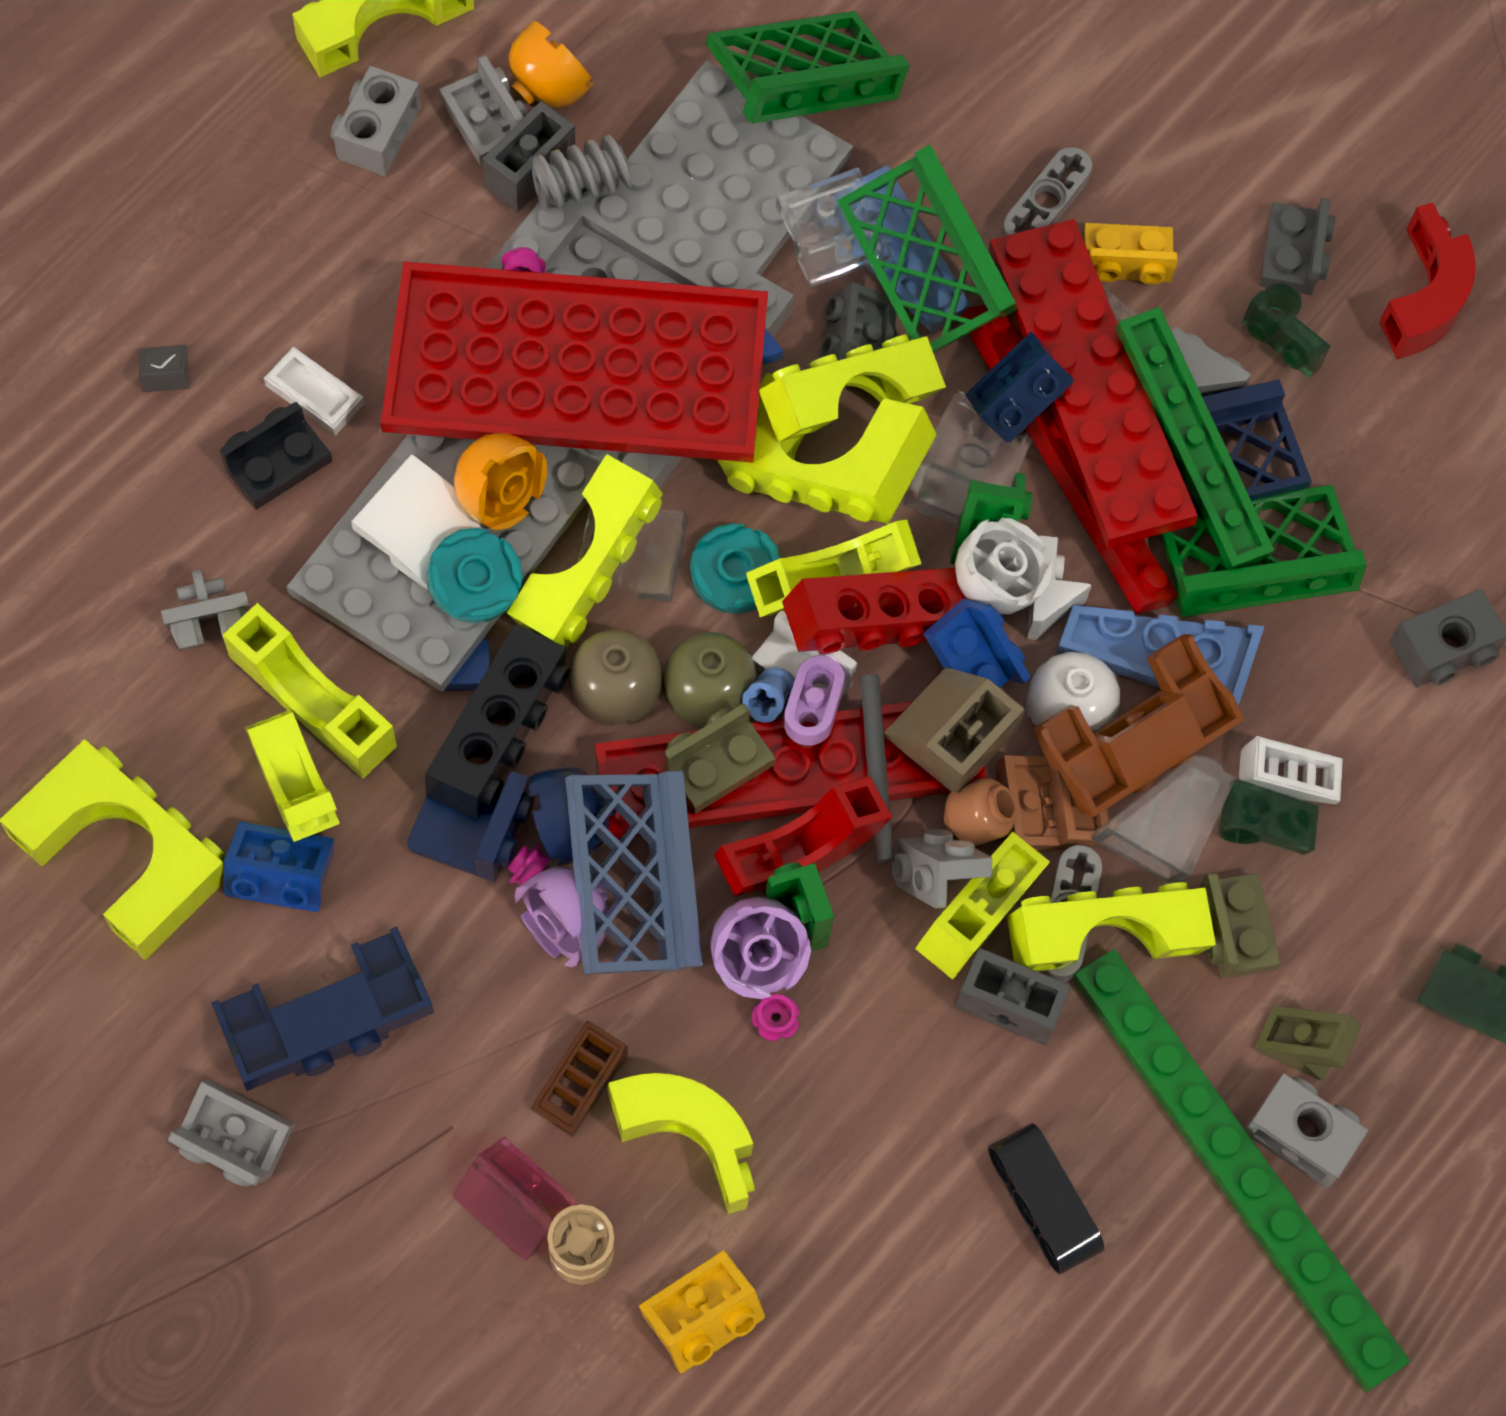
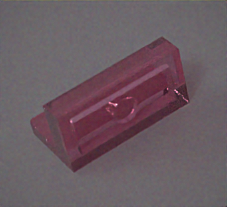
(512, 1196)

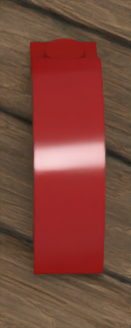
(1426, 316)
(822, 836)

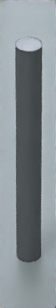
(876, 760)

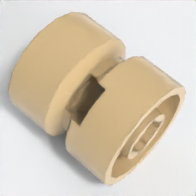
(581, 1244)

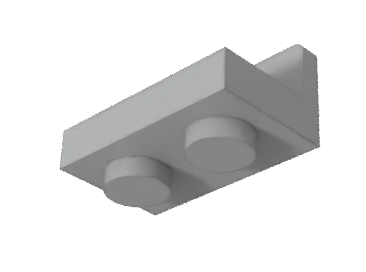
(482, 107)
(931, 860)
(232, 1134)

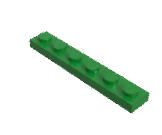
(1194, 439)

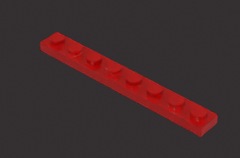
(1130, 563)

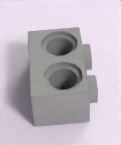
(384, 122)

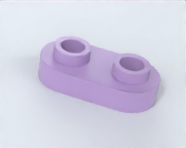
(812, 703)

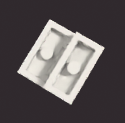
(412, 517)

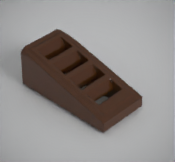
(577, 1051)

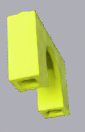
(861, 483)
(92, 789)

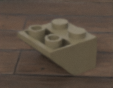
(956, 726)

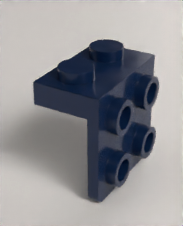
(469, 843)

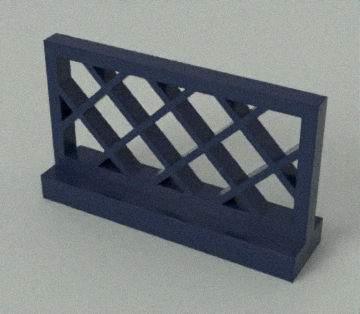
(1252, 405)

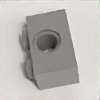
(1316, 1157)

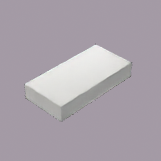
(315, 389)

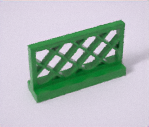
(812, 86)
(961, 233)
(1275, 579)

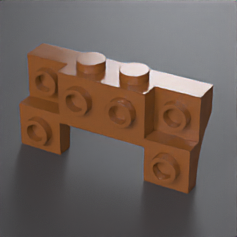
(1146, 739)

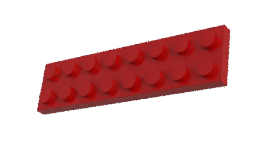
(1105, 410)
(790, 786)

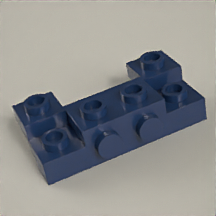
(329, 1022)

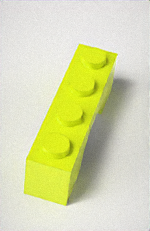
(332, 28)
(809, 398)
(560, 601)
(336, 718)
(1166, 922)

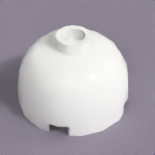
(1003, 566)
(1075, 681)

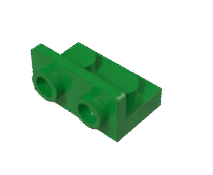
(991, 502)
(803, 891)

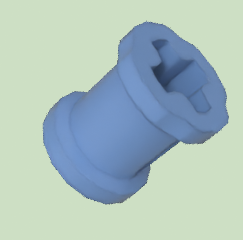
(769, 694)

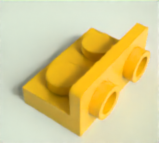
(1131, 252)
(703, 1311)

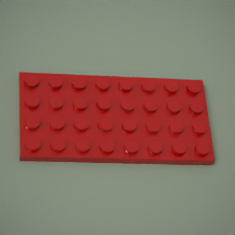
(576, 361)

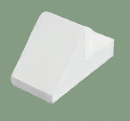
(1058, 598)

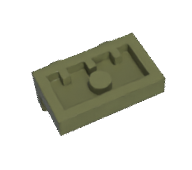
(718, 757)
(1240, 926)

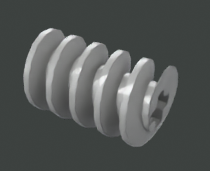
(580, 171)

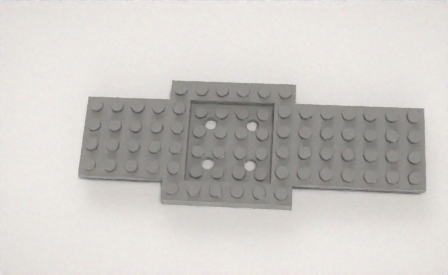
(693, 217)

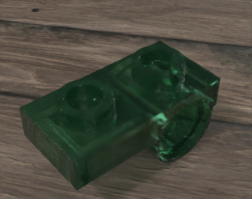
(1285, 333)
(1268, 816)

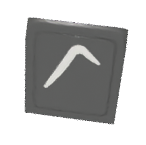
(164, 368)

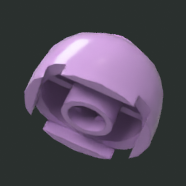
(555, 912)
(759, 947)

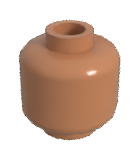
(980, 811)

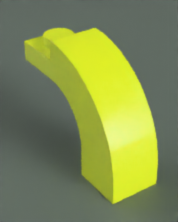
(878, 551)
(292, 776)
(686, 1107)

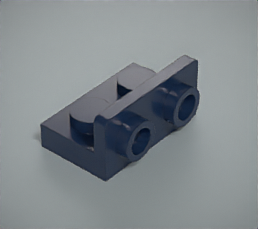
(1019, 388)

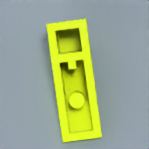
(981, 906)

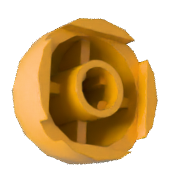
(546, 69)
(499, 478)

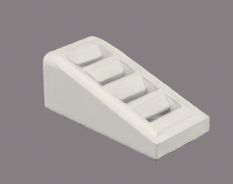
(1260, 767)

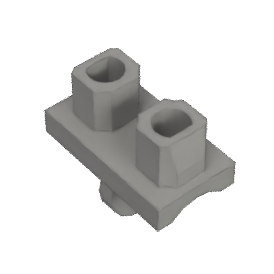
(185, 619)

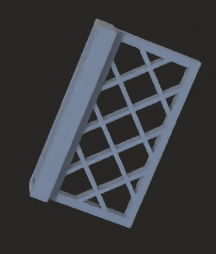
(669, 878)

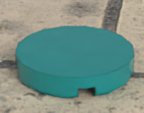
(722, 562)
(474, 575)

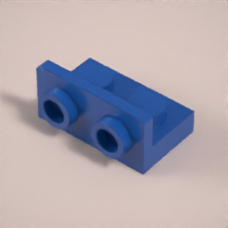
(975, 643)
(274, 869)

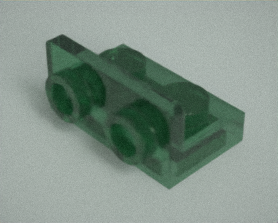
(1467, 990)

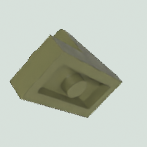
(1308, 1039)

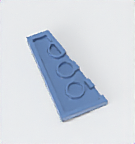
(917, 259)
(1127, 640)

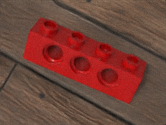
(869, 609)

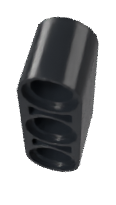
(1046, 1198)

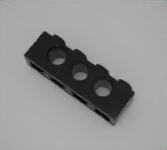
(521, 659)

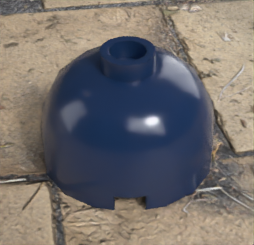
(553, 815)

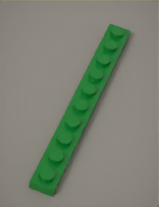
(1241, 1171)

